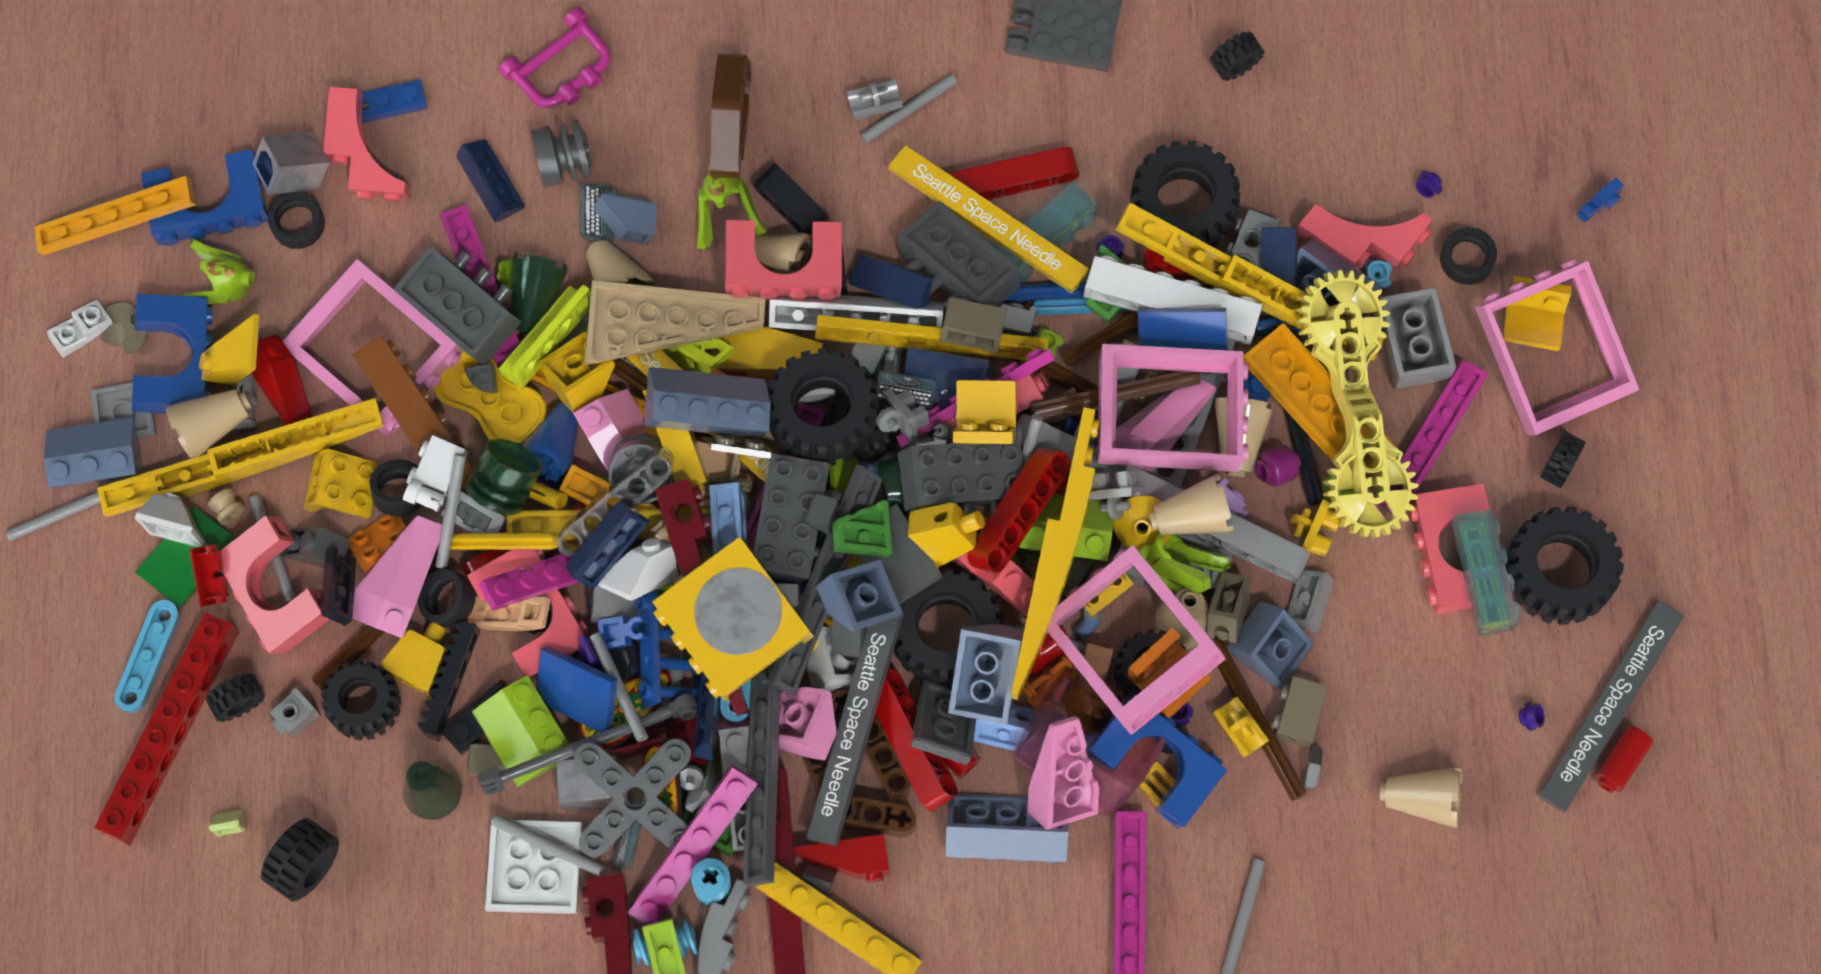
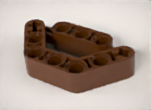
(729, 114)
(885, 773)

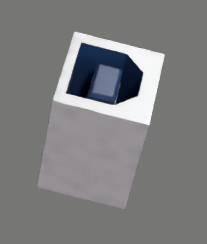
(290, 163)
(577, 790)

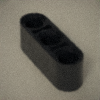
(789, 199)

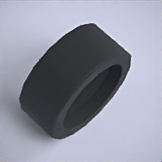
(287, 202)
(1474, 236)
(384, 473)
(431, 590)

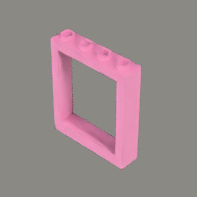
(332, 302)
(1174, 359)
(1622, 379)
(1173, 681)

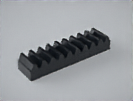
(451, 679)

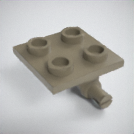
(727, 444)

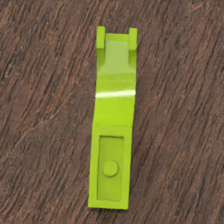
(664, 947)

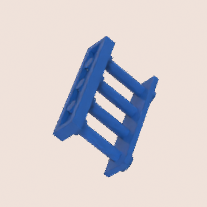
(651, 661)

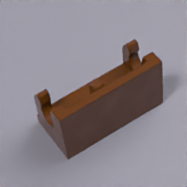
(1089, 708)

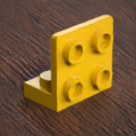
(1538, 318)
(986, 412)
(340, 484)

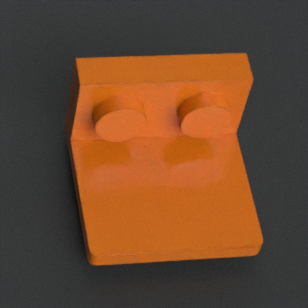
(375, 540)
(1156, 662)

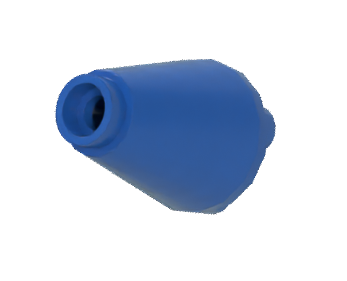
(555, 444)

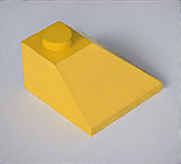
(233, 355)
(571, 378)

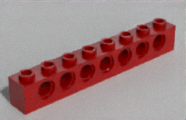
(167, 729)

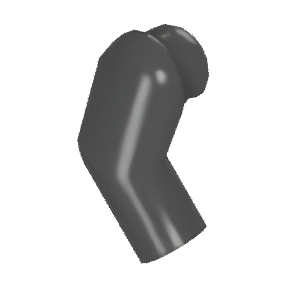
(942, 435)

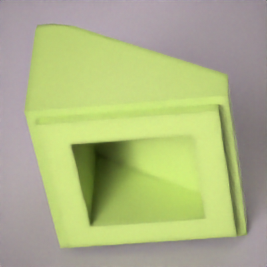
(227, 823)

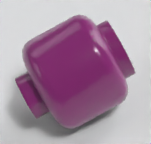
(1277, 465)

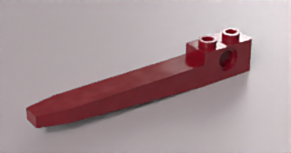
(685, 541)
(785, 925)
(613, 928)

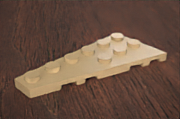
(649, 318)

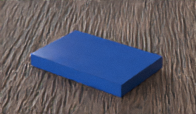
(1184, 328)
(576, 689)

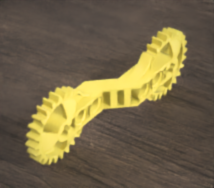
(1356, 404)

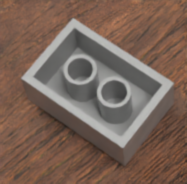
(1417, 339)

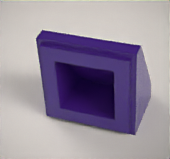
(588, 654)

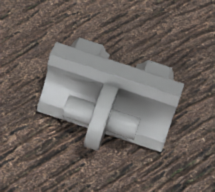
(874, 99)
(902, 414)
(1126, 486)
(698, 783)

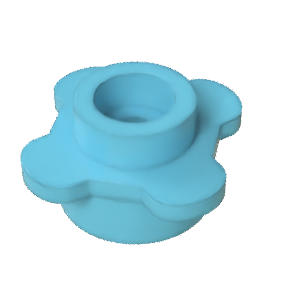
(1380, 267)

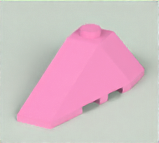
(1163, 420)
(609, 421)
(394, 584)
(804, 723)
(1063, 778)

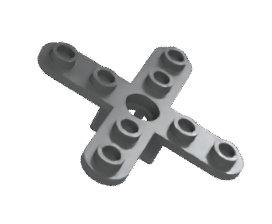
(620, 811)

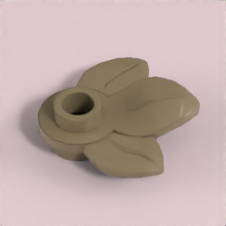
(123, 328)

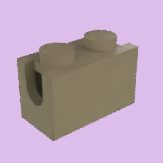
(973, 324)
(1226, 612)
(1300, 712)

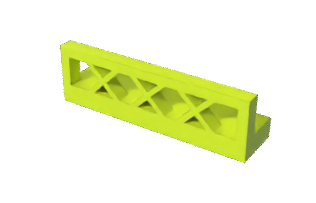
(546, 335)
(695, 359)

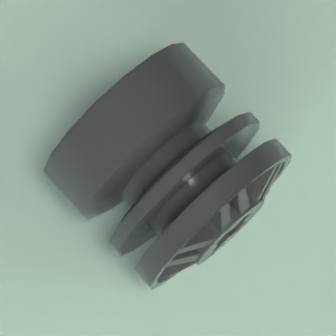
(561, 153)
(627, 452)

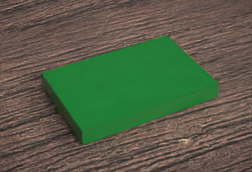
(170, 563)

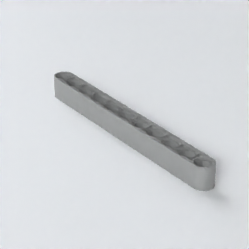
(1246, 541)

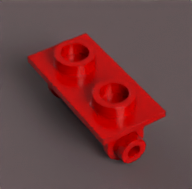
(205, 564)

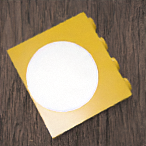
(730, 619)

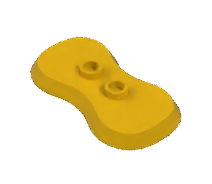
(504, 415)

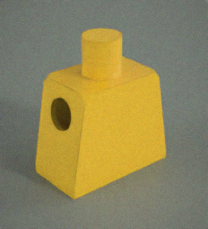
(944, 531)
(417, 658)

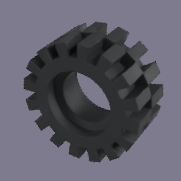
(1237, 56)
(1562, 459)
(235, 697)

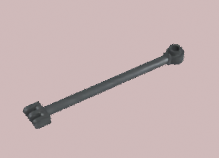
(492, 780)

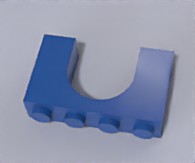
(241, 208)
(188, 320)
(1196, 773)

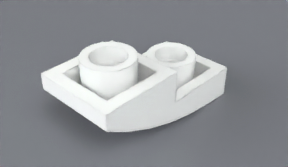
(80, 329)

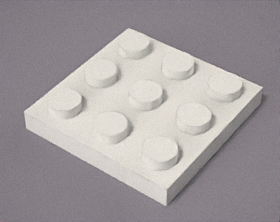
(529, 878)

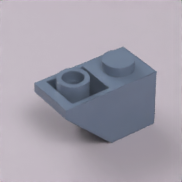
(628, 218)

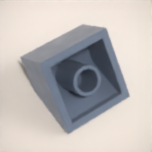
(859, 596)
(1271, 644)

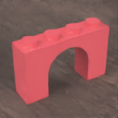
(748, 277)
(1431, 516)
(243, 568)
(563, 630)

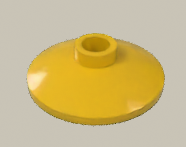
(1127, 529)

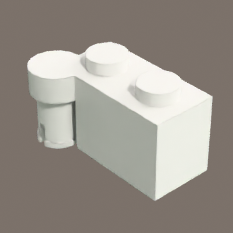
(431, 479)

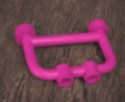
(568, 92)

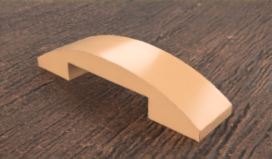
(521, 616)

